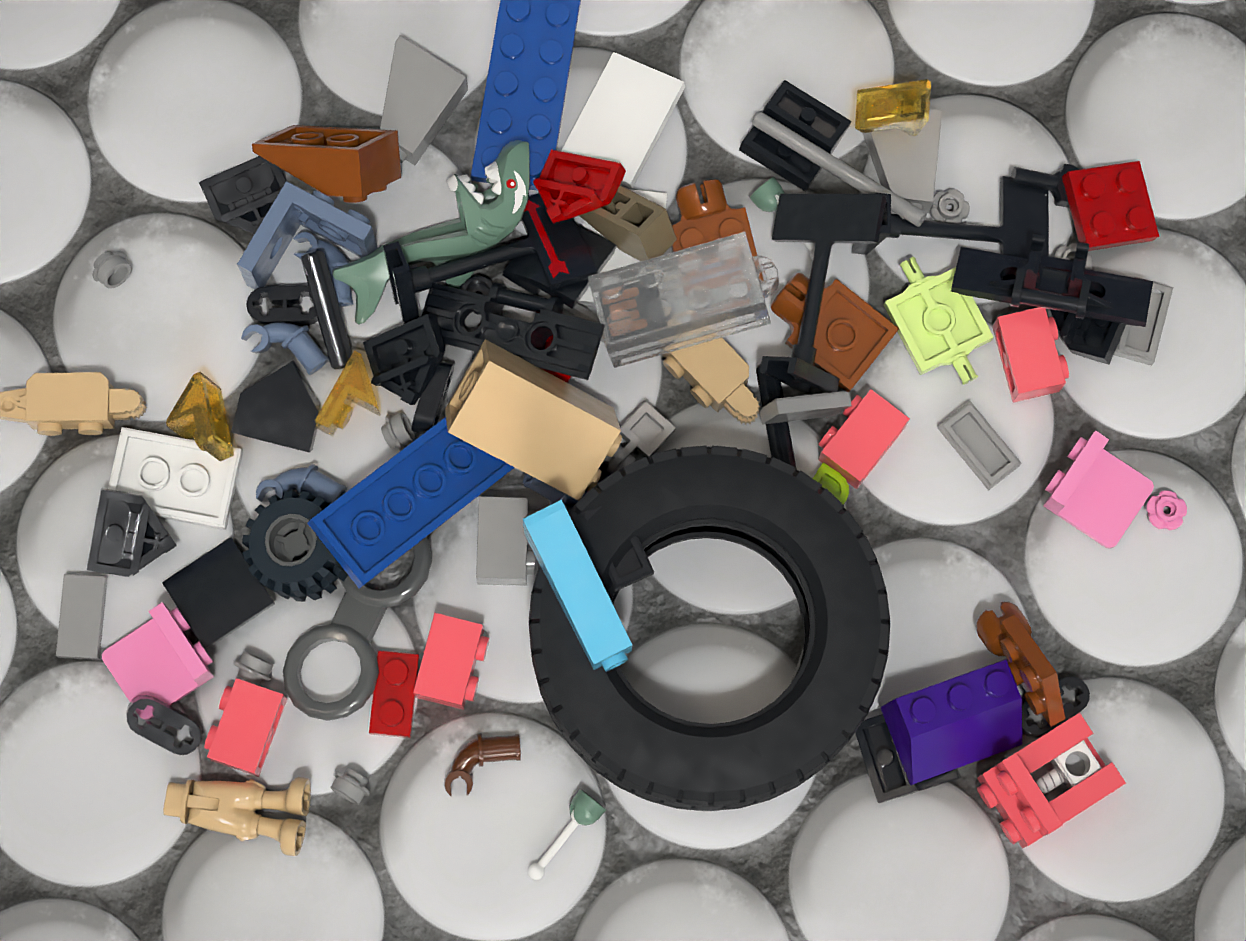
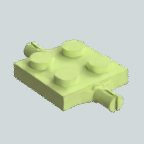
(937, 323)

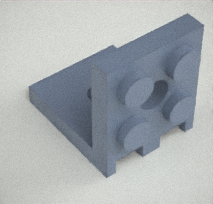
(312, 211)

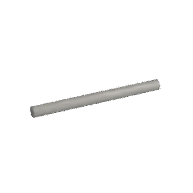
(836, 166)

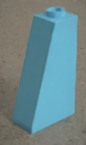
(577, 586)

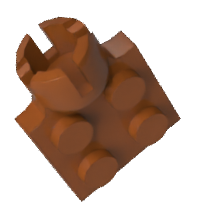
(708, 220)
(847, 331)
(1012, 638)

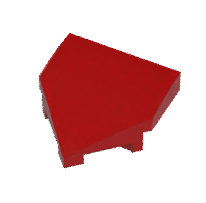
(577, 184)

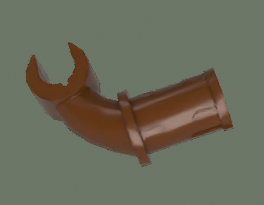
(479, 751)

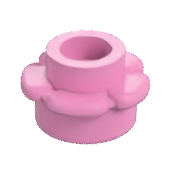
(1159, 518)

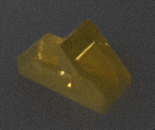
(893, 107)
(350, 387)
(203, 416)

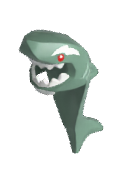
(482, 224)

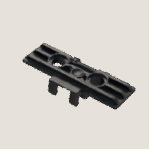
(1053, 284)
(573, 341)

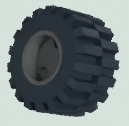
(280, 546)

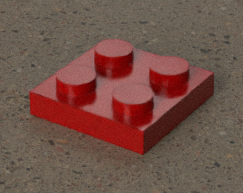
(1110, 205)

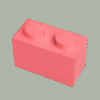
(1030, 354)
(862, 438)
(450, 661)
(245, 727)

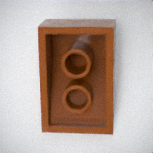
(335, 158)

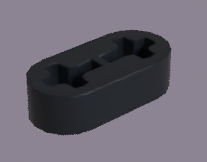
(281, 296)
(433, 399)
(1069, 710)
(168, 716)

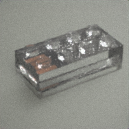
(682, 299)

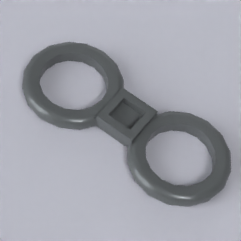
(355, 625)

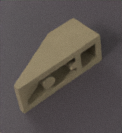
(634, 225)

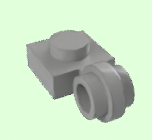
(644, 433)

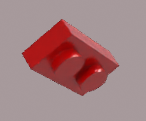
(393, 694)

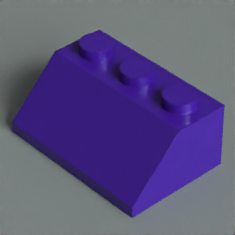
(956, 721)

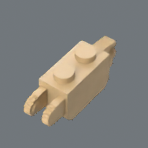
(716, 377)
(70, 402)

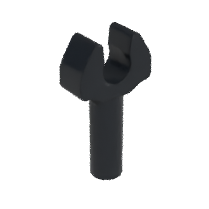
(1045, 181)

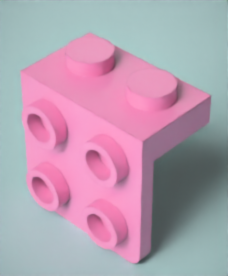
(1098, 492)
(158, 660)

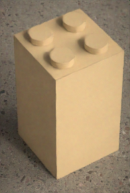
(533, 421)

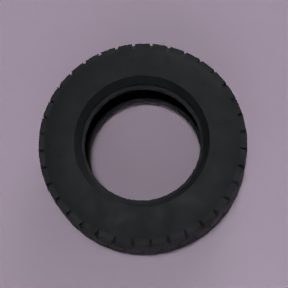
(840, 597)

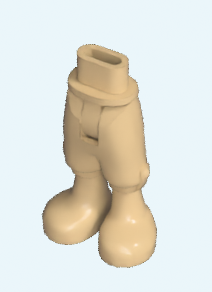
(231, 809)

